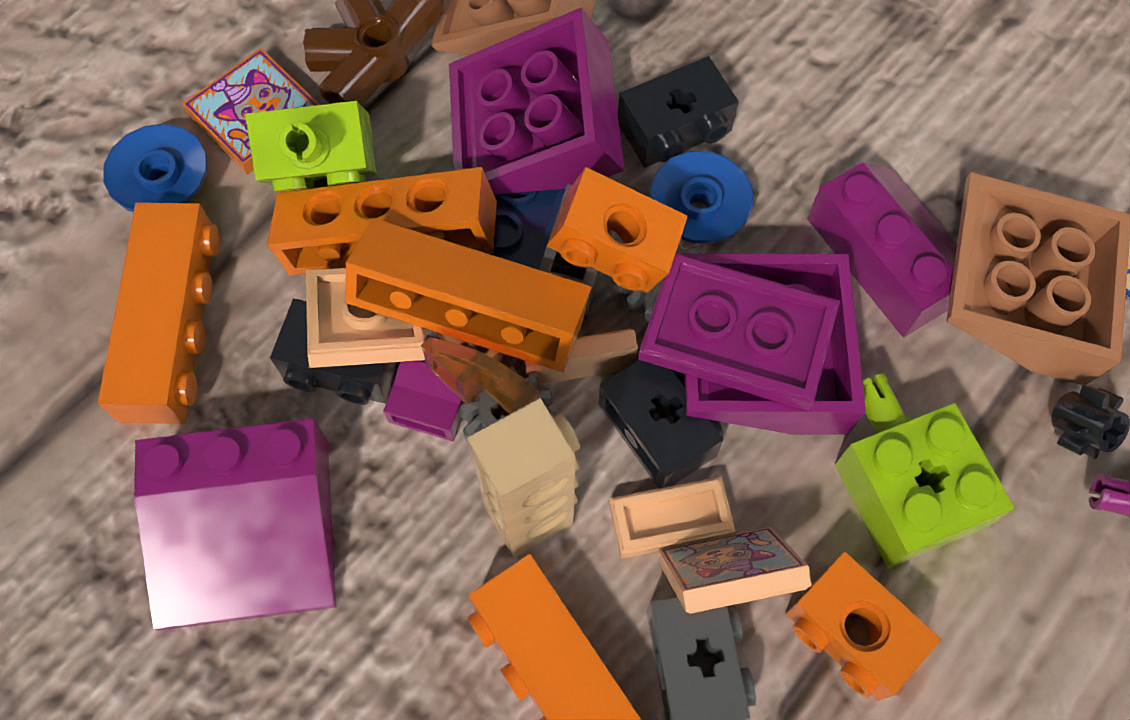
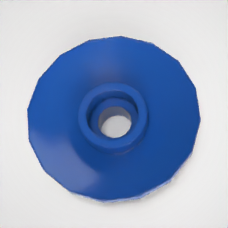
(146, 155)
(708, 180)

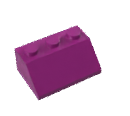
(891, 243)

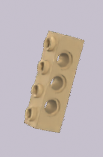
(527, 475)

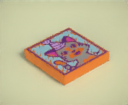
(248, 87)

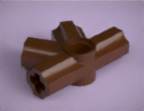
(369, 47)

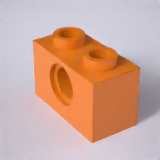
(646, 228)
(896, 635)

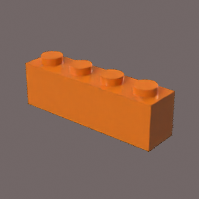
(466, 294)
(159, 315)
(545, 648)

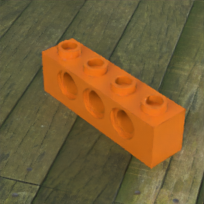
(325, 223)

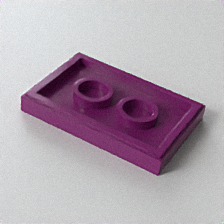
(740, 331)

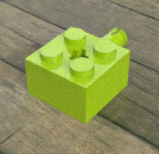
(311, 146)
(934, 450)

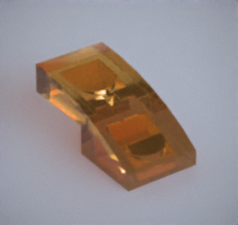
(471, 372)

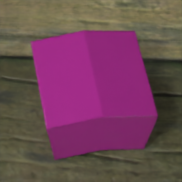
(423, 402)

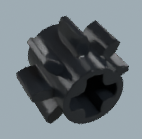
(1090, 421)

